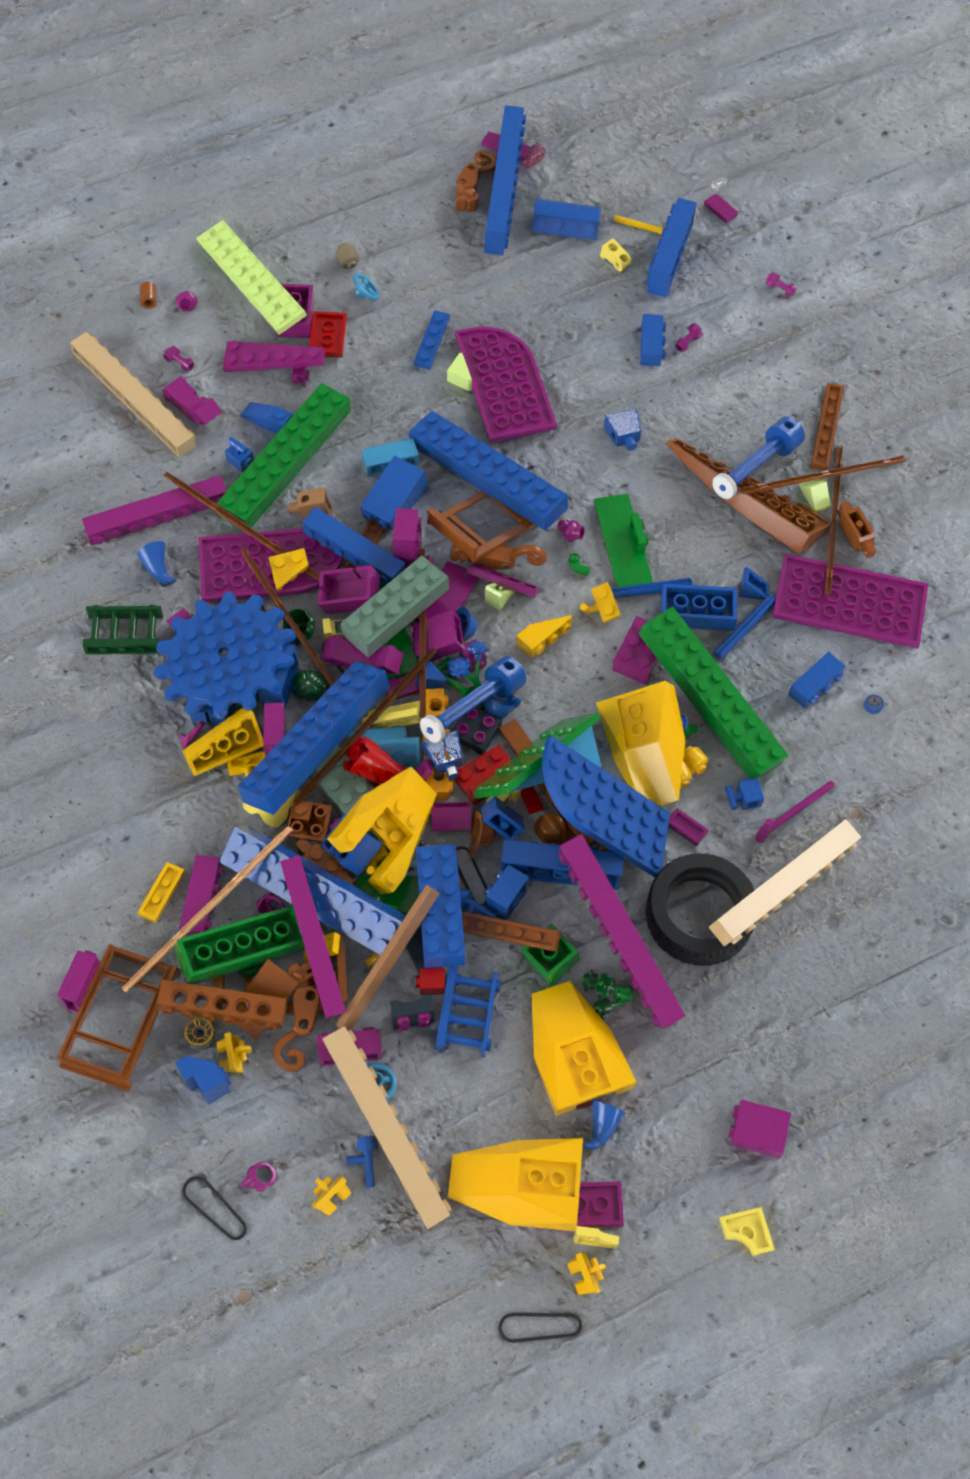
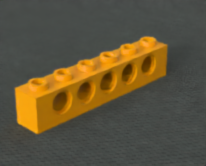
(436, 699)

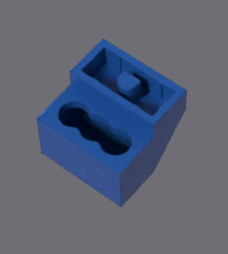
(360, 856)
(206, 1076)

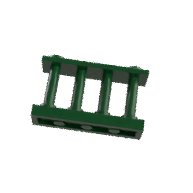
(128, 645)

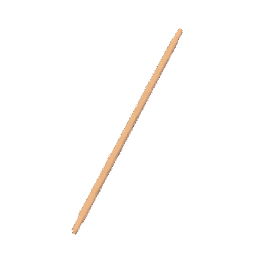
(206, 909)

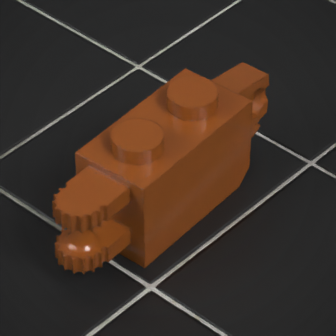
(857, 529)
(319, 856)

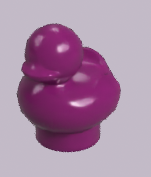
(186, 301)
(571, 530)

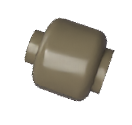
(347, 255)

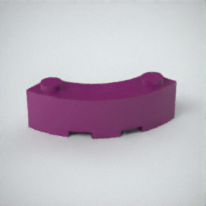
(185, 399)
(344, 653)

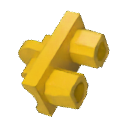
(235, 1051)
(323, 1201)
(582, 1264)

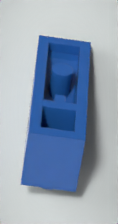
(266, 416)

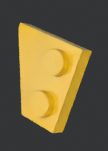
(287, 566)

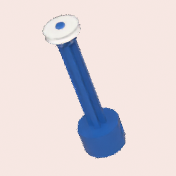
(780, 438)
(501, 678)

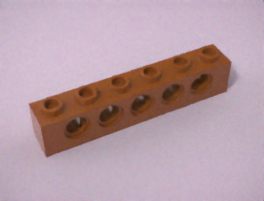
(172, 990)

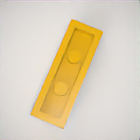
(161, 892)

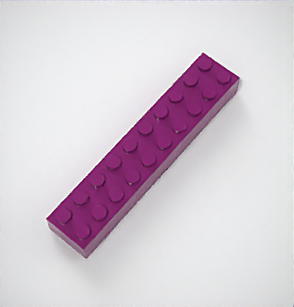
(621, 932)

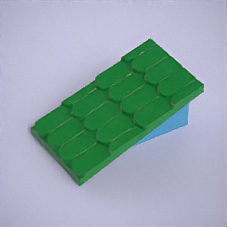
(526, 768)

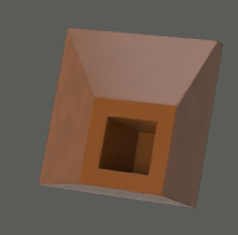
(309, 821)

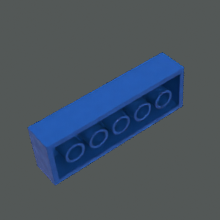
(671, 247)
(542, 862)
(443, 923)

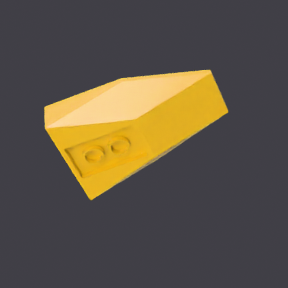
(647, 740)
(575, 1050)
(521, 1182)

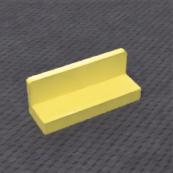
(397, 715)

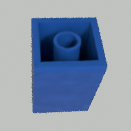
(397, 487)

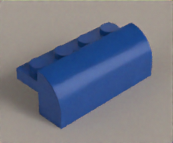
(566, 219)

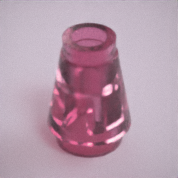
(534, 155)

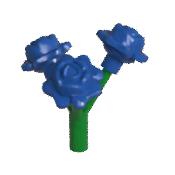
(459, 666)

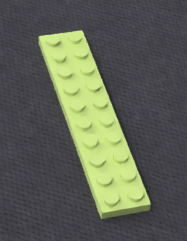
(251, 277)

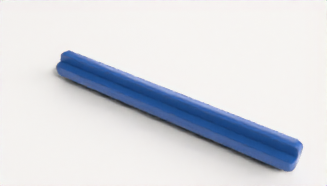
(647, 588)
(745, 626)

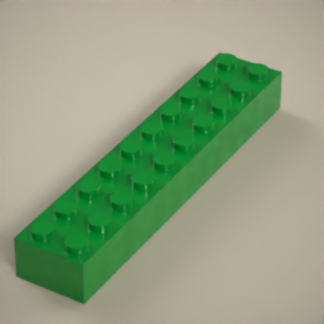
(285, 455)
(713, 694)

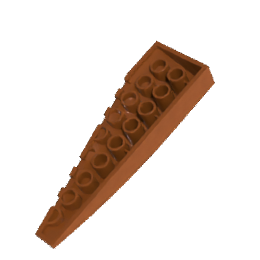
(787, 522)

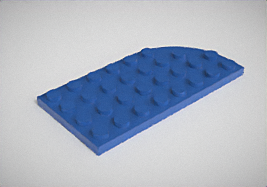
(605, 807)

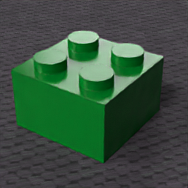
(552, 964)

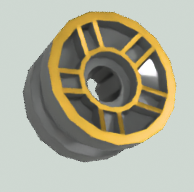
(203, 1026)

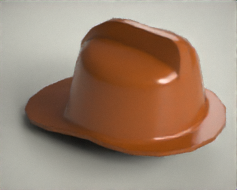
(552, 829)
(481, 834)

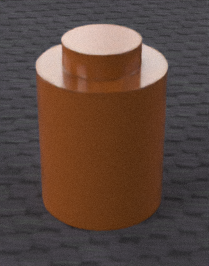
(148, 295)

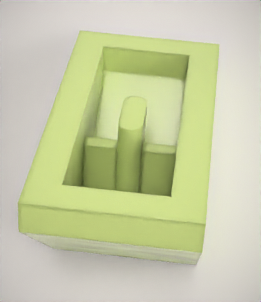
(459, 374)
(816, 494)
(497, 595)

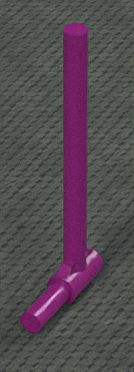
(770, 825)

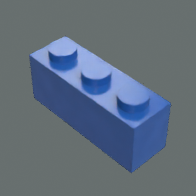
(652, 340)
(817, 680)

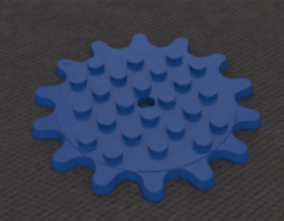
(219, 680)

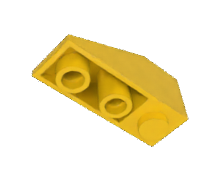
(541, 634)

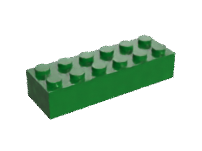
(239, 945)

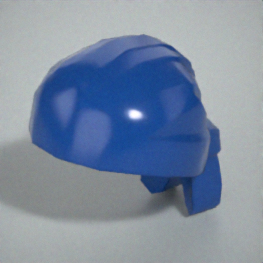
(500, 707)

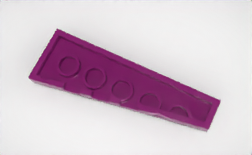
(261, 356)

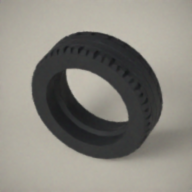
(662, 929)

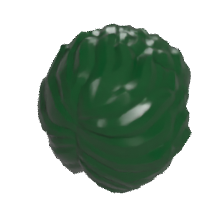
(304, 622)
(308, 685)

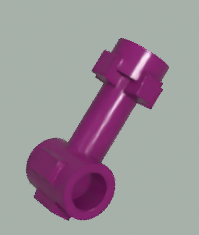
(773, 279)
(694, 332)
(173, 353)

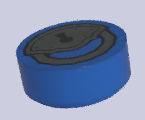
(873, 704)

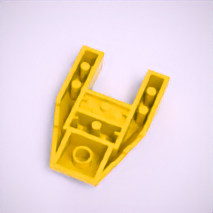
(397, 817)

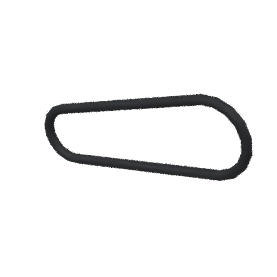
(209, 1218)
(541, 1337)

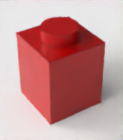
(431, 981)

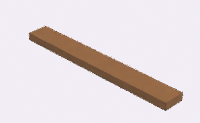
(388, 958)

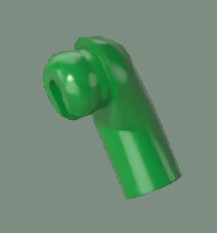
(576, 565)

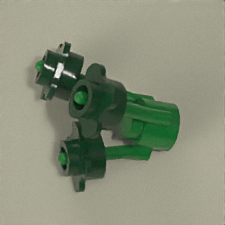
(606, 986)

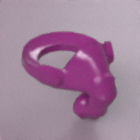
(186, 739)
(264, 906)
(251, 1180)

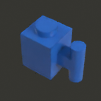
(238, 455)
(748, 793)

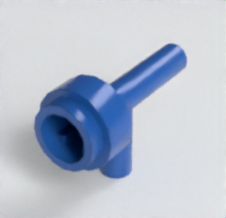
(471, 905)
(365, 1144)

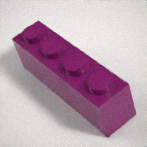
(201, 890)

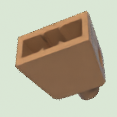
(309, 500)

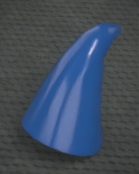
(153, 557)
(605, 1121)

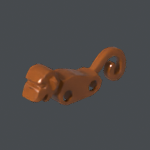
(468, 179)
(503, 554)
(303, 1011)

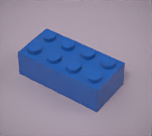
(702, 605)

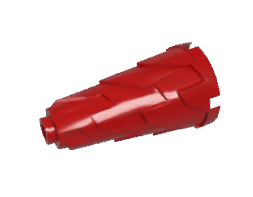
(370, 761)

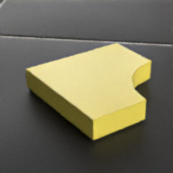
(748, 1228)
(595, 1237)

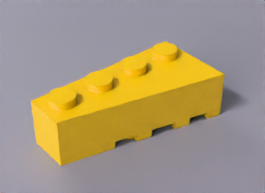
(225, 742)

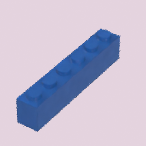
(351, 545)

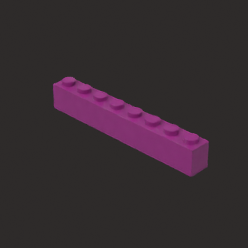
(151, 511)

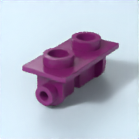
(300, 374)

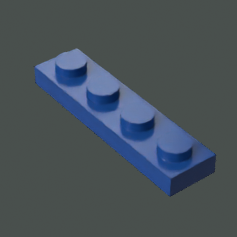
(432, 340)

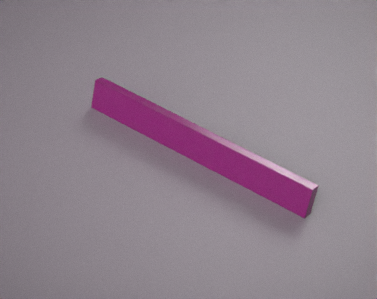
(313, 937)

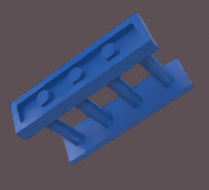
(448, 1018)

